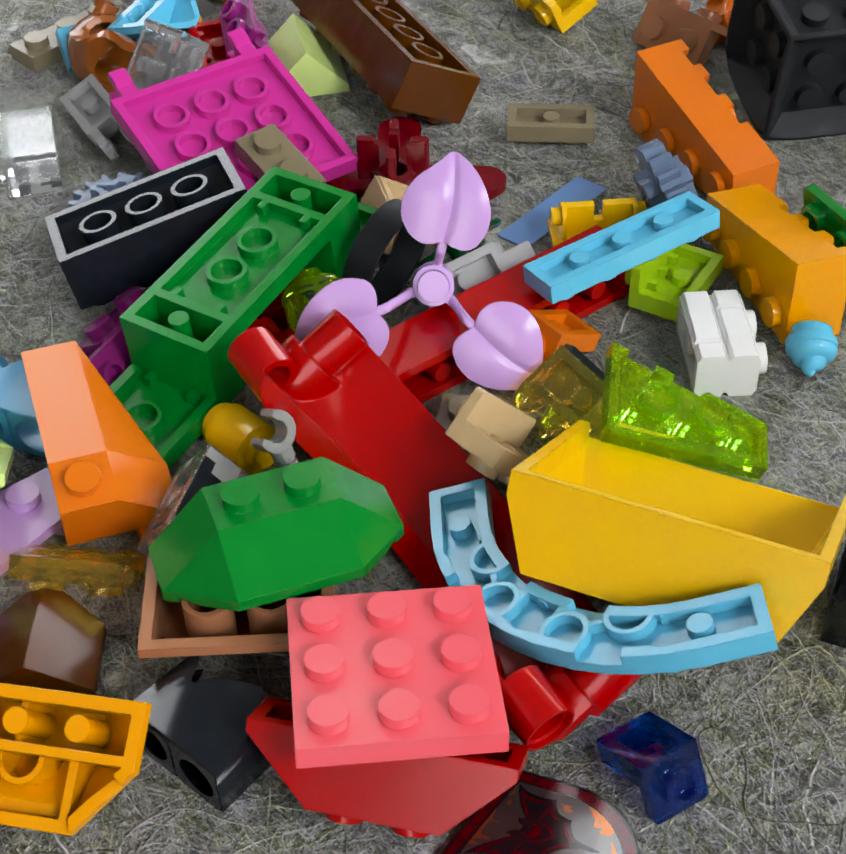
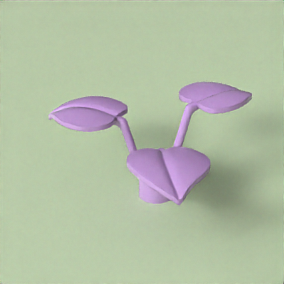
(451, 209)

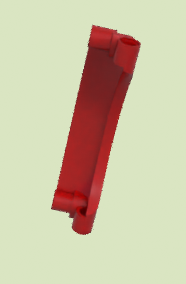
(371, 423)

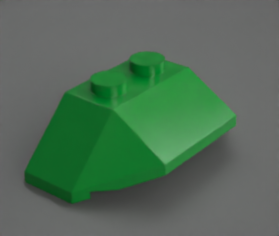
(275, 536)

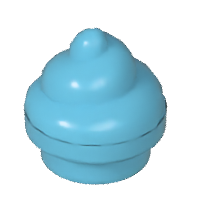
(811, 346)

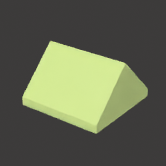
(309, 58)

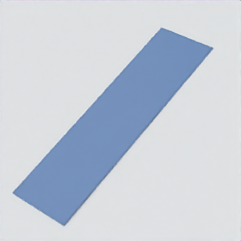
(534, 223)

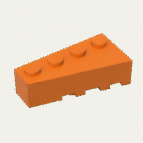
(696, 123)

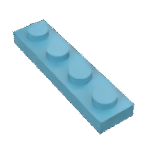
(621, 247)

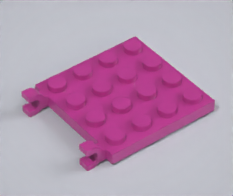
(222, 104)

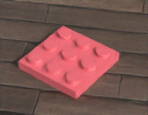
(393, 677)

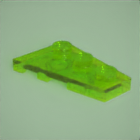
(664, 419)

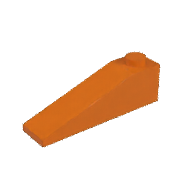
(96, 454)

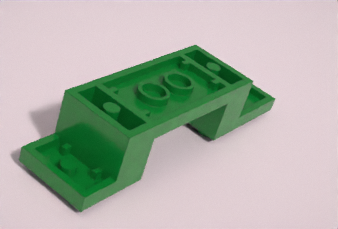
(216, 290)

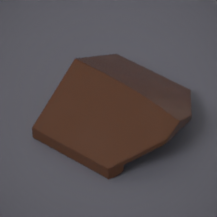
(51, 643)

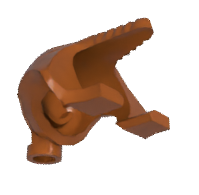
(96, 48)

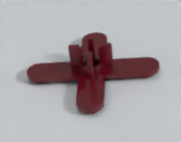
(402, 152)

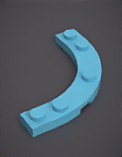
(558, 633)

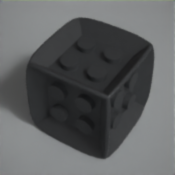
(790, 66)

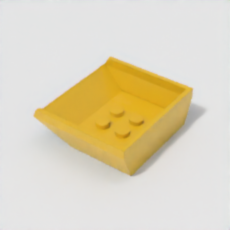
(665, 530)

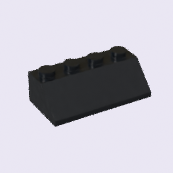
(141, 227)

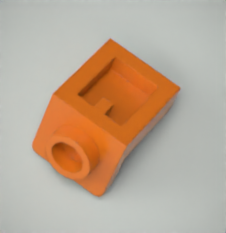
(562, 328)

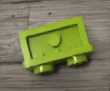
(660, 282)

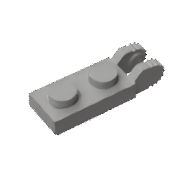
(92, 111)

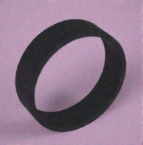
(372, 243)

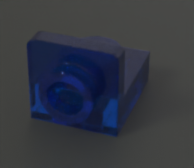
(658, 761)

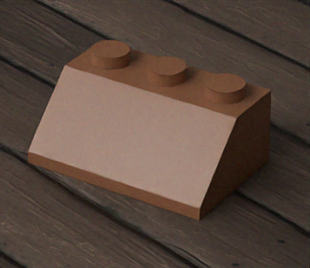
(198, 630)

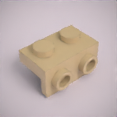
(491, 433)

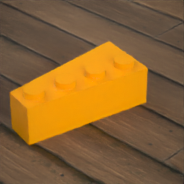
(779, 259)

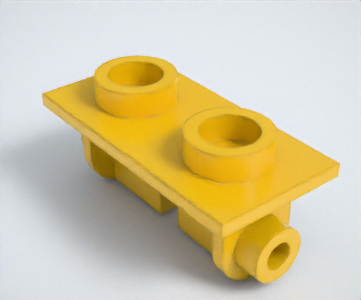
(576, 217)

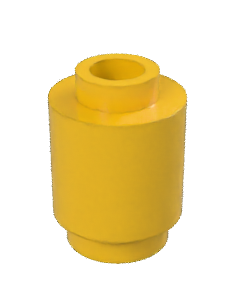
(230, 431)

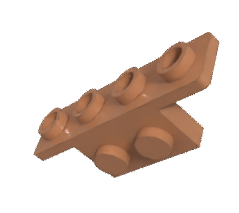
(672, 21)

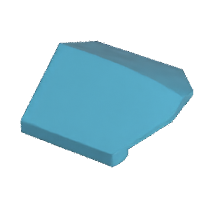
(174, 13)

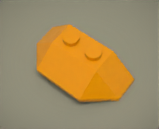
(65, 755)

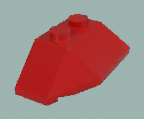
(407, 795)

